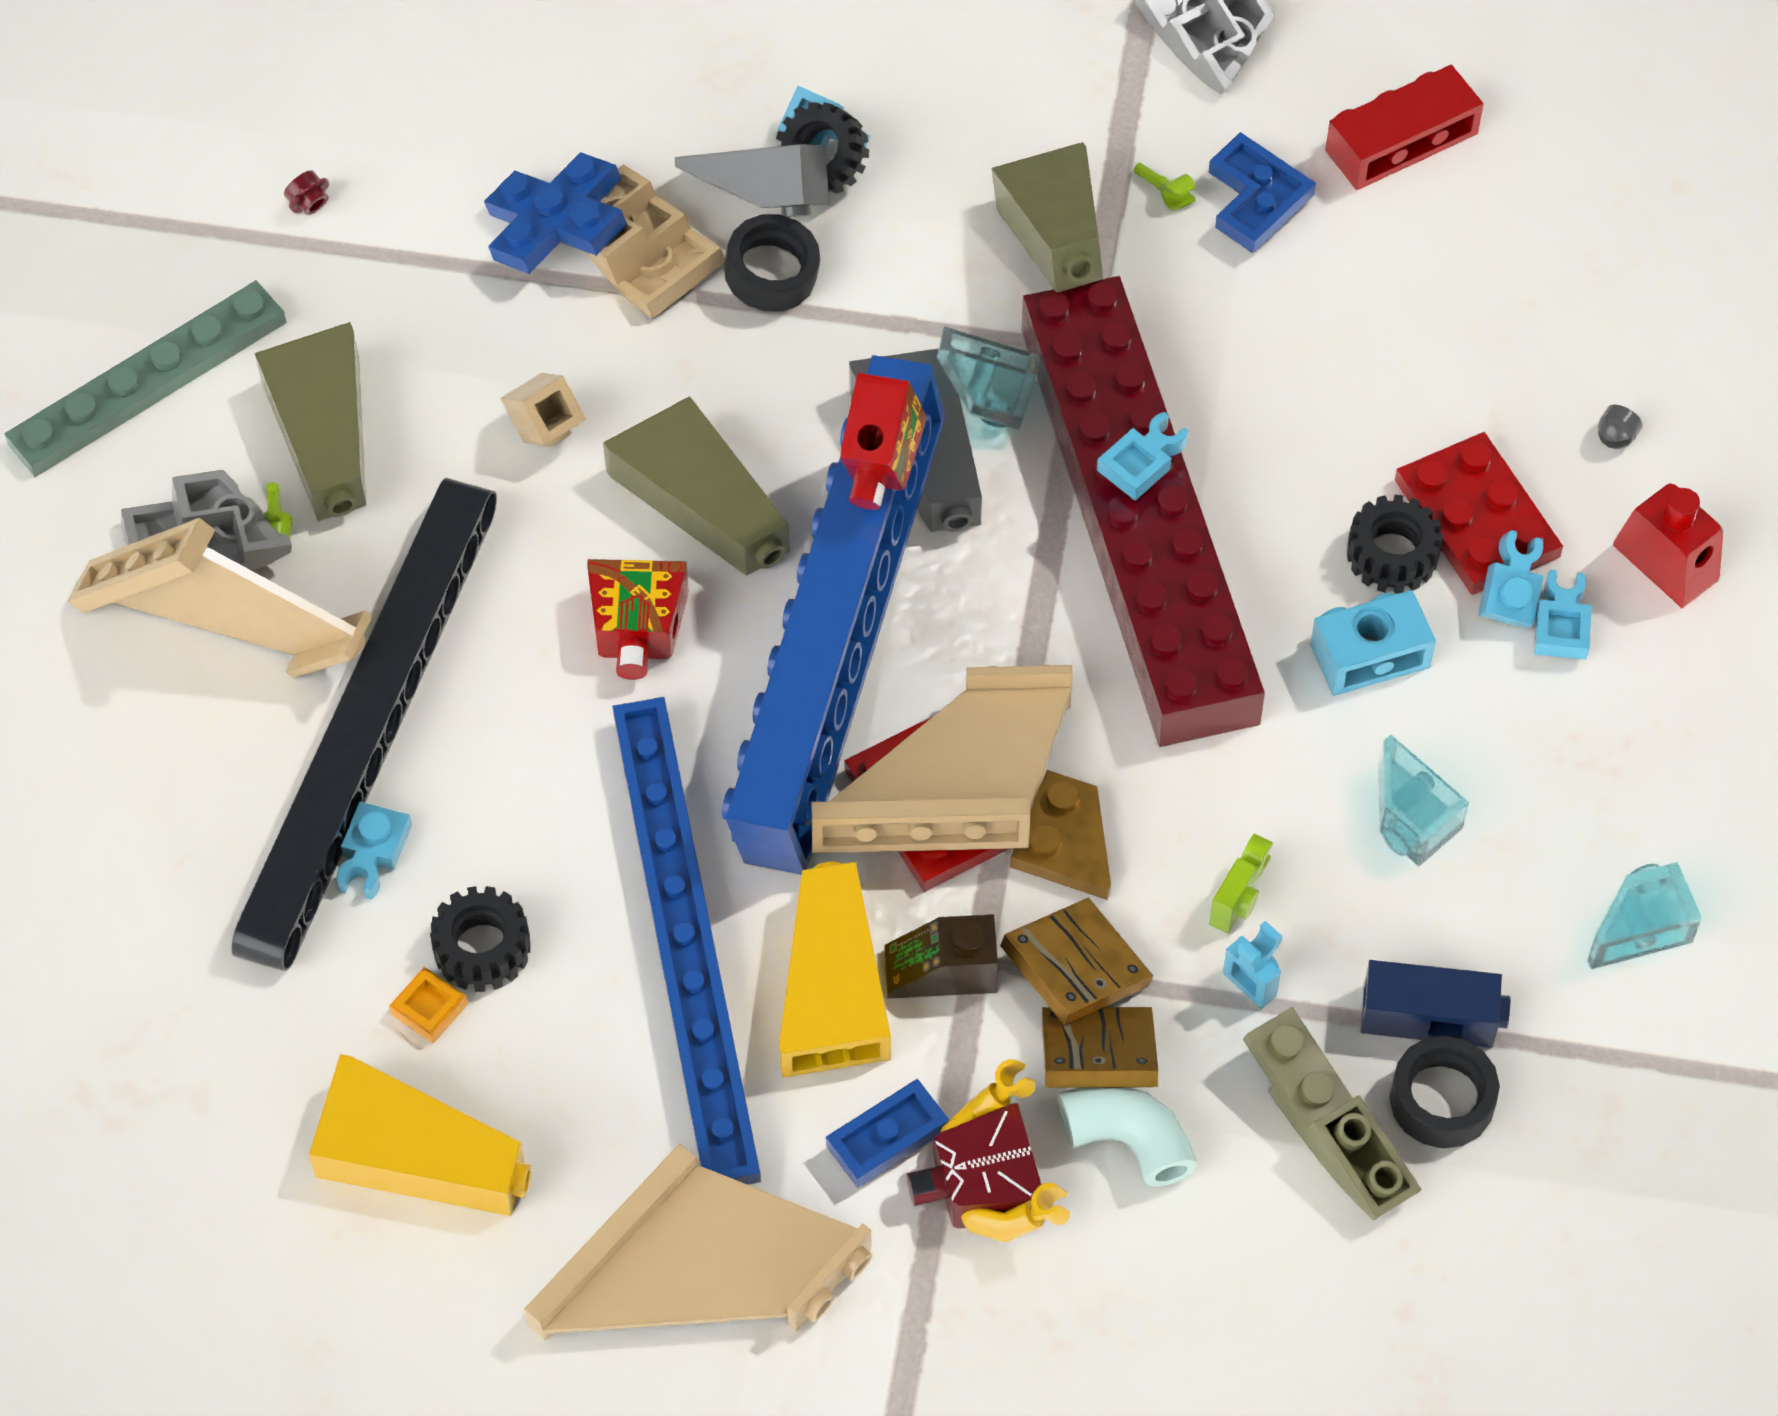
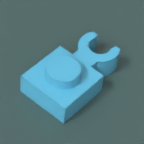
(1142, 460)
(1510, 588)
(1561, 621)
(372, 841)

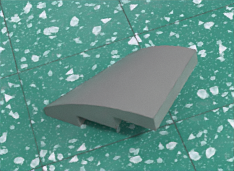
(1209, 35)
(215, 498)

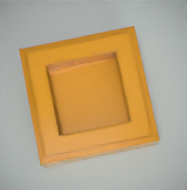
(428, 1005)

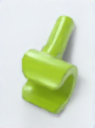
(1173, 192)
(274, 515)

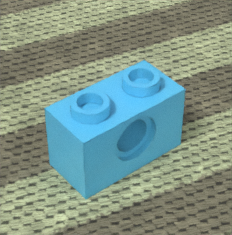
(1353, 662)

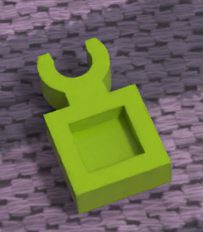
(1237, 892)

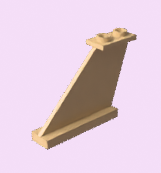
(194, 585)
(960, 775)
(701, 1252)

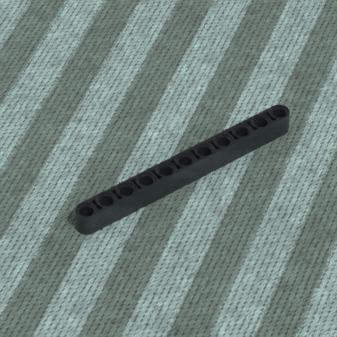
(364, 725)

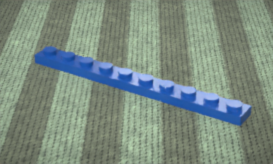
(685, 942)

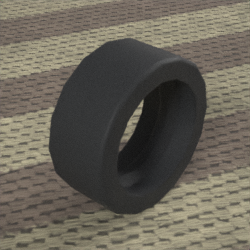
(778, 232)
(1453, 1054)

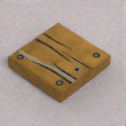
(1076, 961)
(1101, 1049)

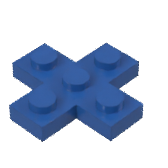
(555, 212)

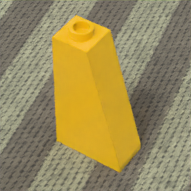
(833, 984)
(413, 1145)

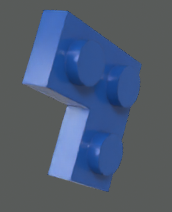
(1266, 187)

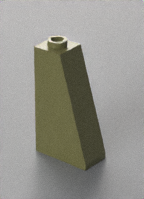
(1053, 213)
(319, 411)
(699, 485)

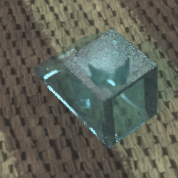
(989, 376)
(1415, 804)
(1646, 916)

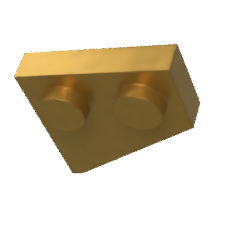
(1066, 837)

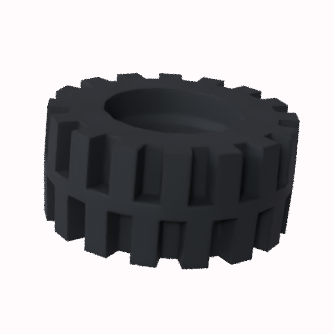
(849, 135)
(1398, 519)
(469, 912)

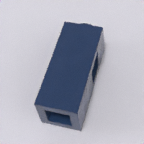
(1433, 1002)

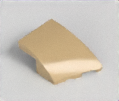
(657, 251)

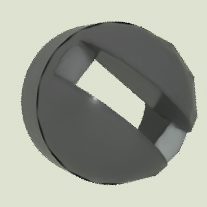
(1618, 426)

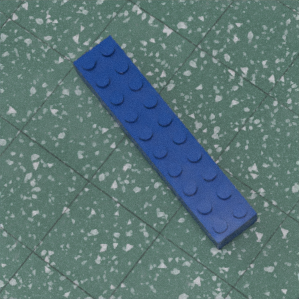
(825, 650)

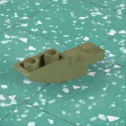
(1328, 1118)

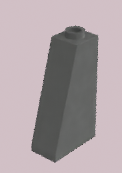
(952, 487)

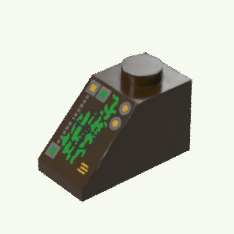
(944, 958)

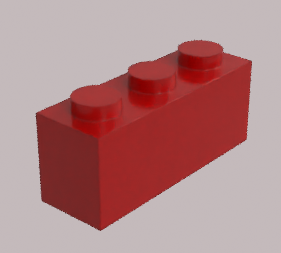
(1403, 126)

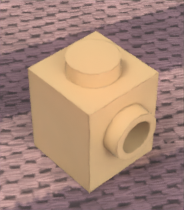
(543, 409)

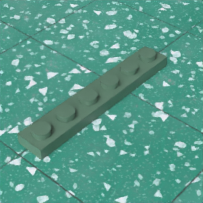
(145, 378)

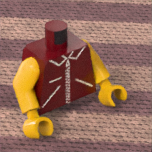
(989, 1167)

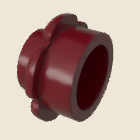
(307, 193)

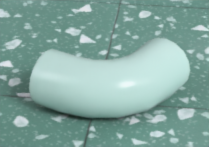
(1137, 1122)

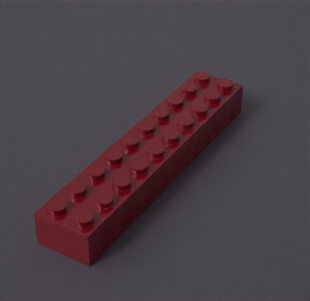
(1150, 550)

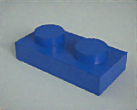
(886, 1133)

